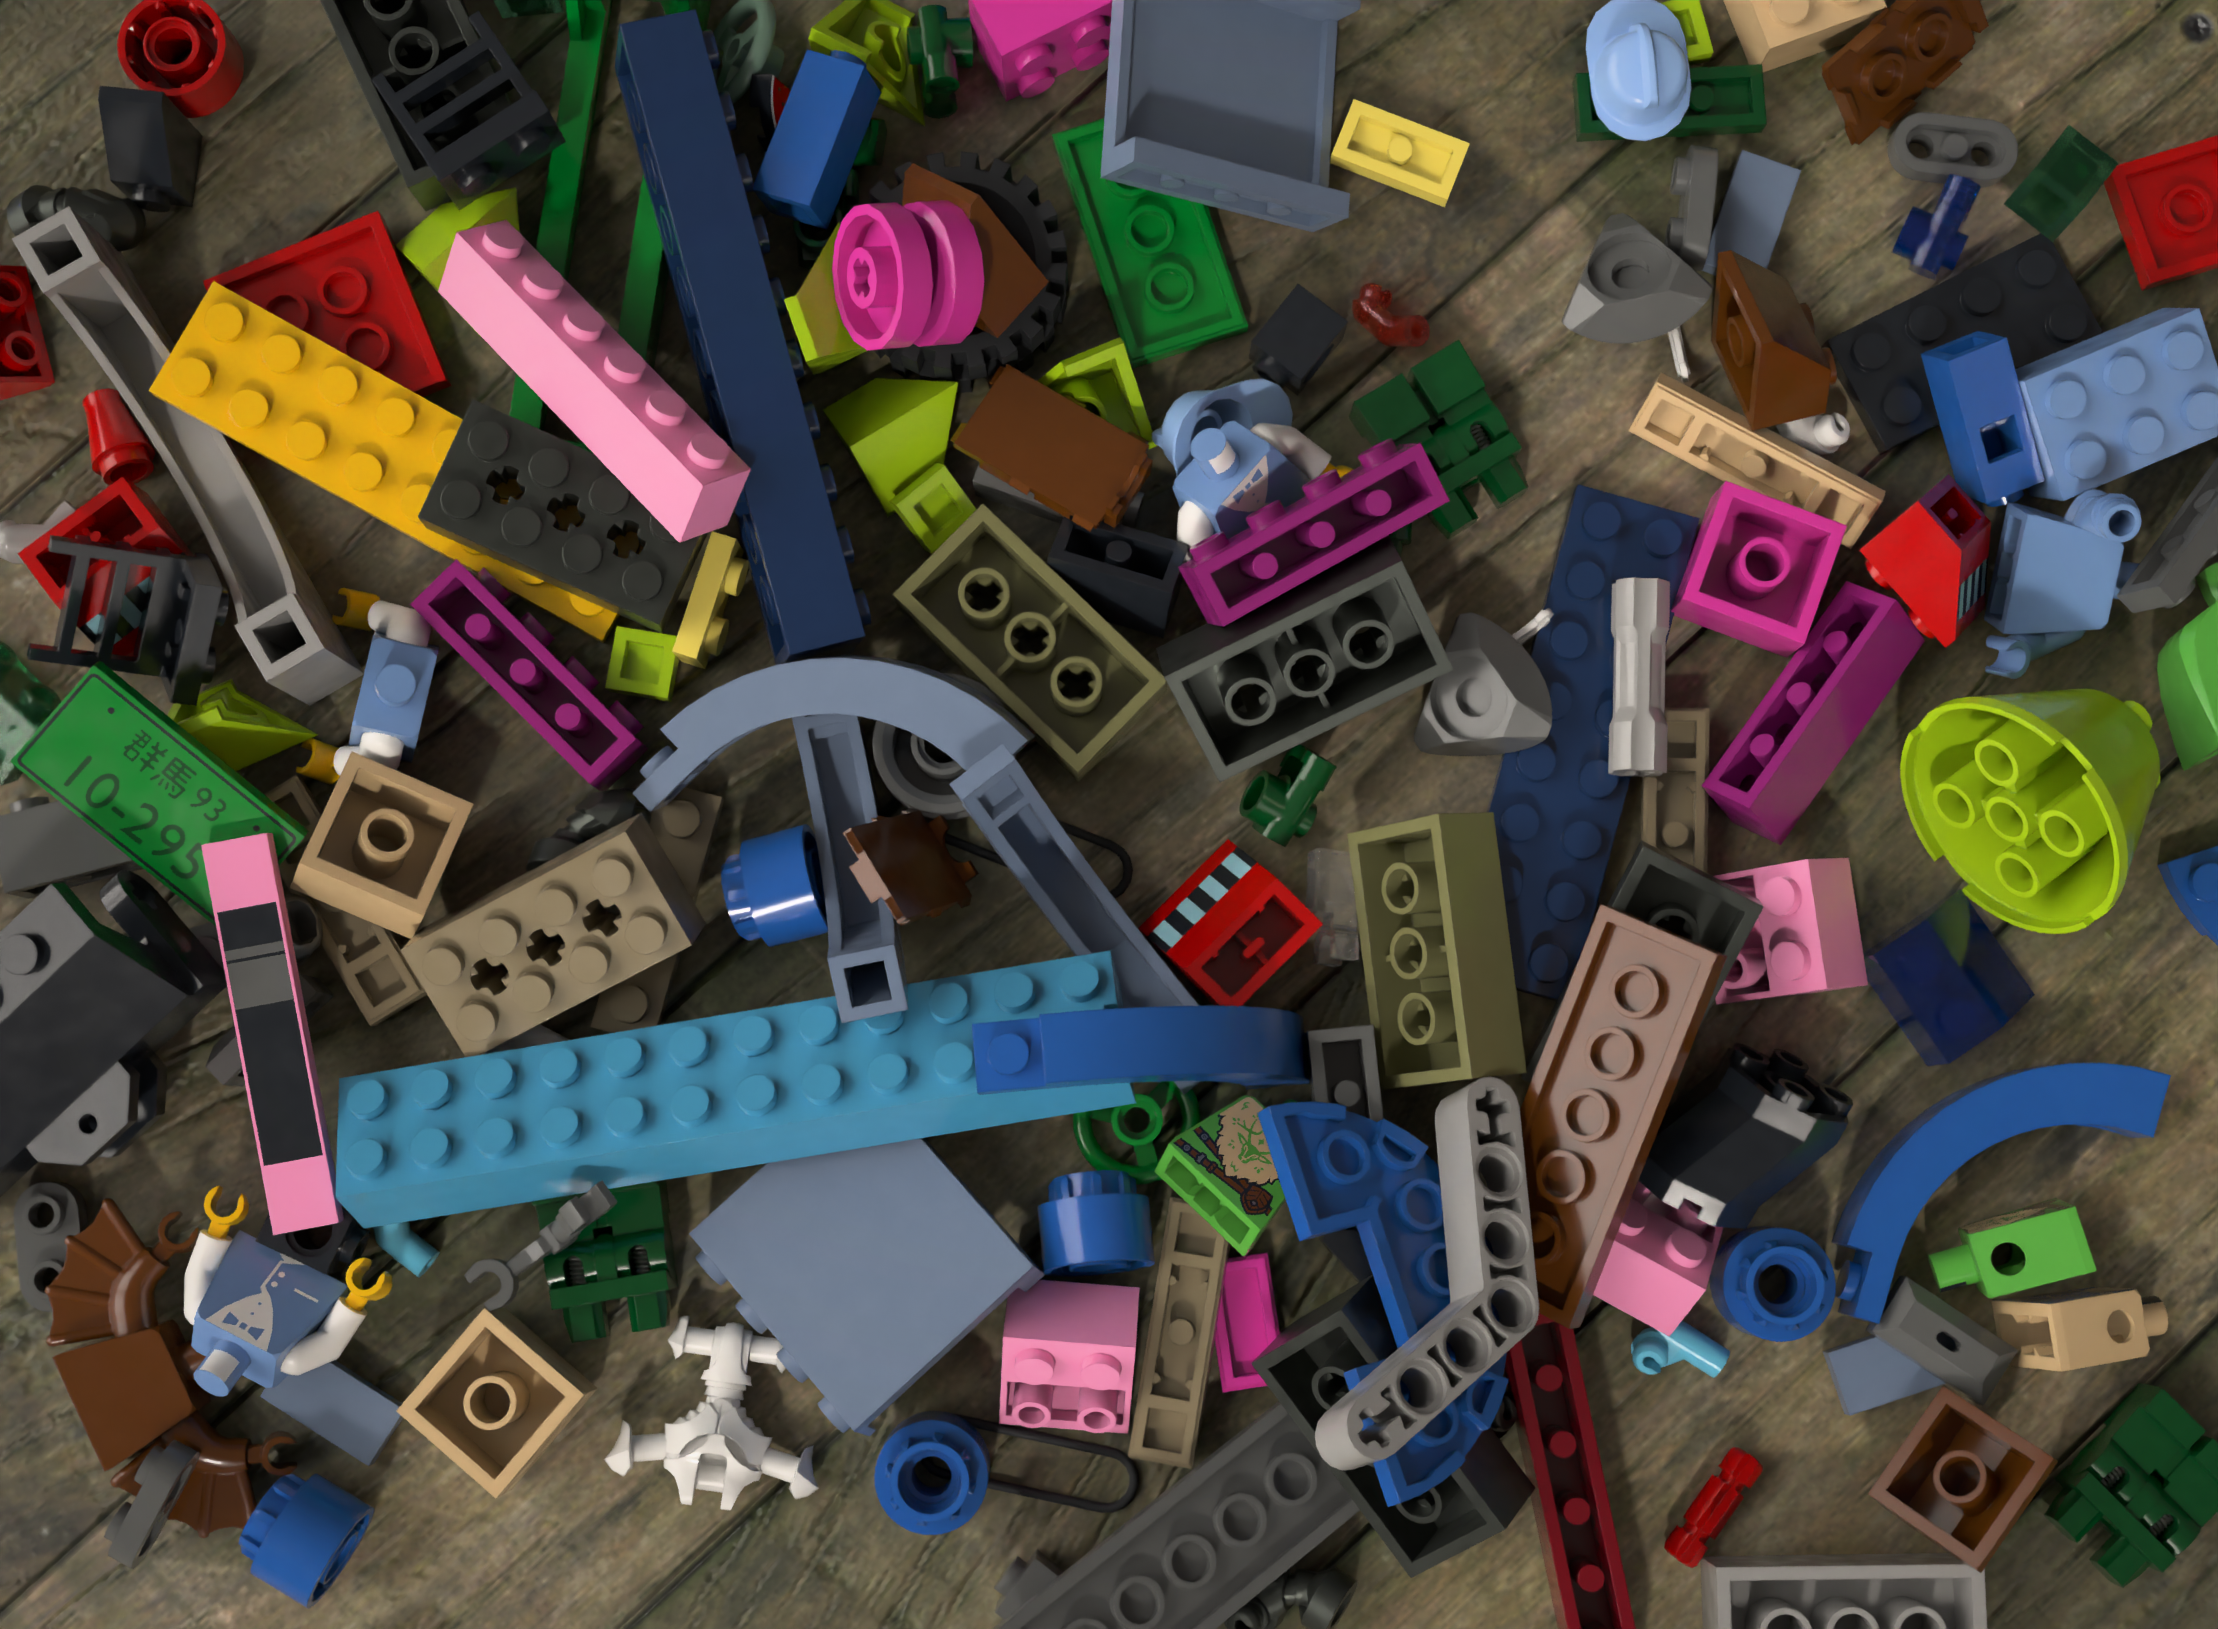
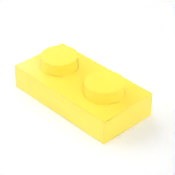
(1399, 153)
(719, 576)

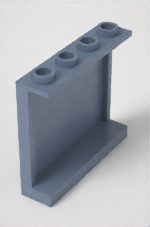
(1226, 104)
(862, 1268)

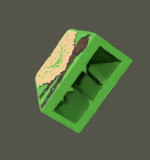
(1227, 1172)
(2044, 1249)

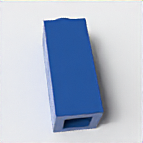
(817, 138)
(1983, 417)

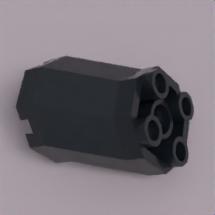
(1743, 1135)

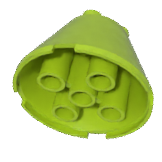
(2034, 800)

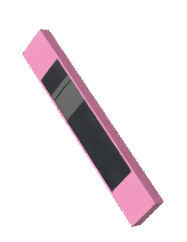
(272, 1033)

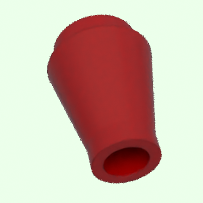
(116, 439)

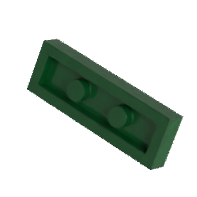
(1720, 104)

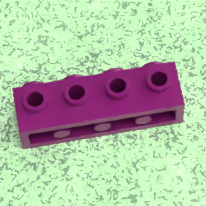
(1312, 533)
(529, 676)
(1814, 712)

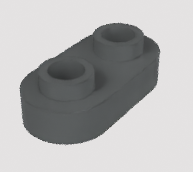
(1949, 148)
(1695, 182)
(44, 1246)
(162, 1481)

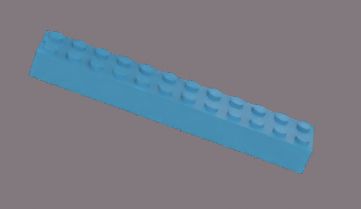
(698, 1096)

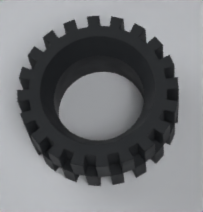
(1037, 233)

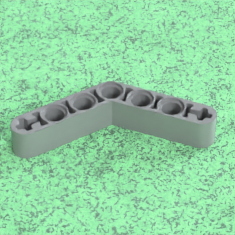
(1474, 1133)

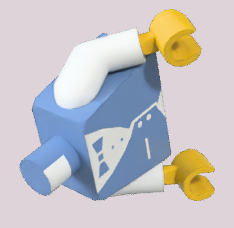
(1242, 472)
(391, 688)
(263, 1310)

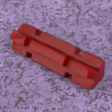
(1713, 1507)

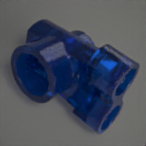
(1934, 238)

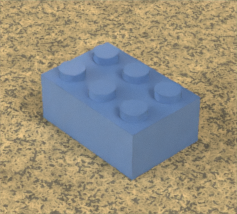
(2121, 401)

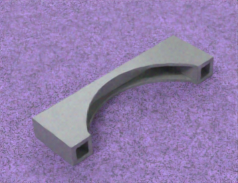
(272, 594)

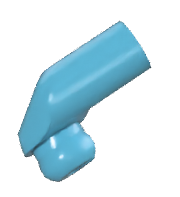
(406, 1247)
(1656, 1350)

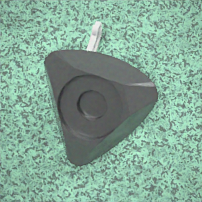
(1635, 290)
(1493, 695)

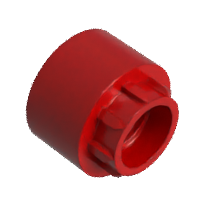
(163, 30)

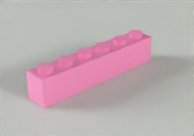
(593, 380)

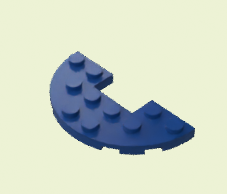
(1376, 1176)

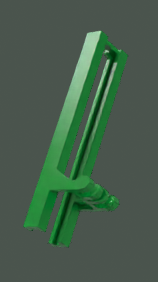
(647, 263)

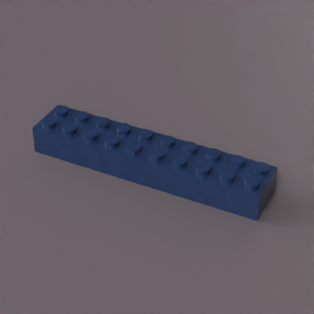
(738, 336)

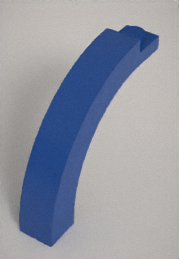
(1142, 1045)
(1958, 1128)

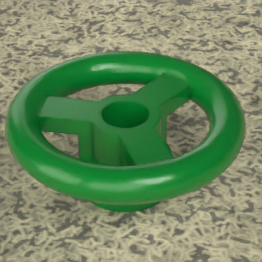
(1142, 1141)

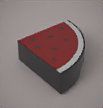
(771, 98)

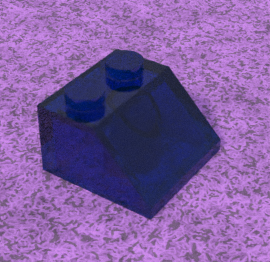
(1946, 980)

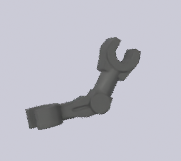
(554, 1238)

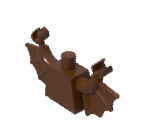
(141, 1374)

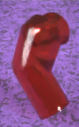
(1389, 329)

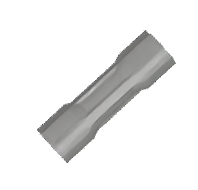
(1639, 631)

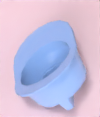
(1638, 68)
(1244, 402)

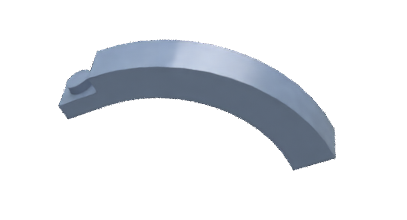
(882, 689)
(1062, 881)
(862, 936)

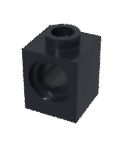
(1296, 340)
(343, 1248)

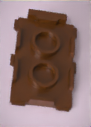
(1898, 56)
(1055, 450)
(909, 865)

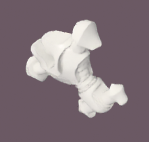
(717, 1442)

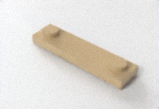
(1758, 460)

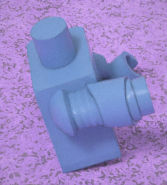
(2057, 576)

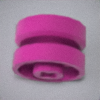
(908, 274)

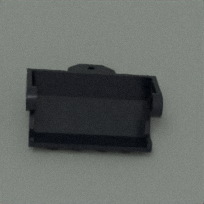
(87, 1020)

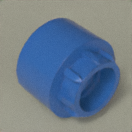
(776, 887)
(1095, 1225)
(1807, 1291)
(927, 1508)
(304, 1536)

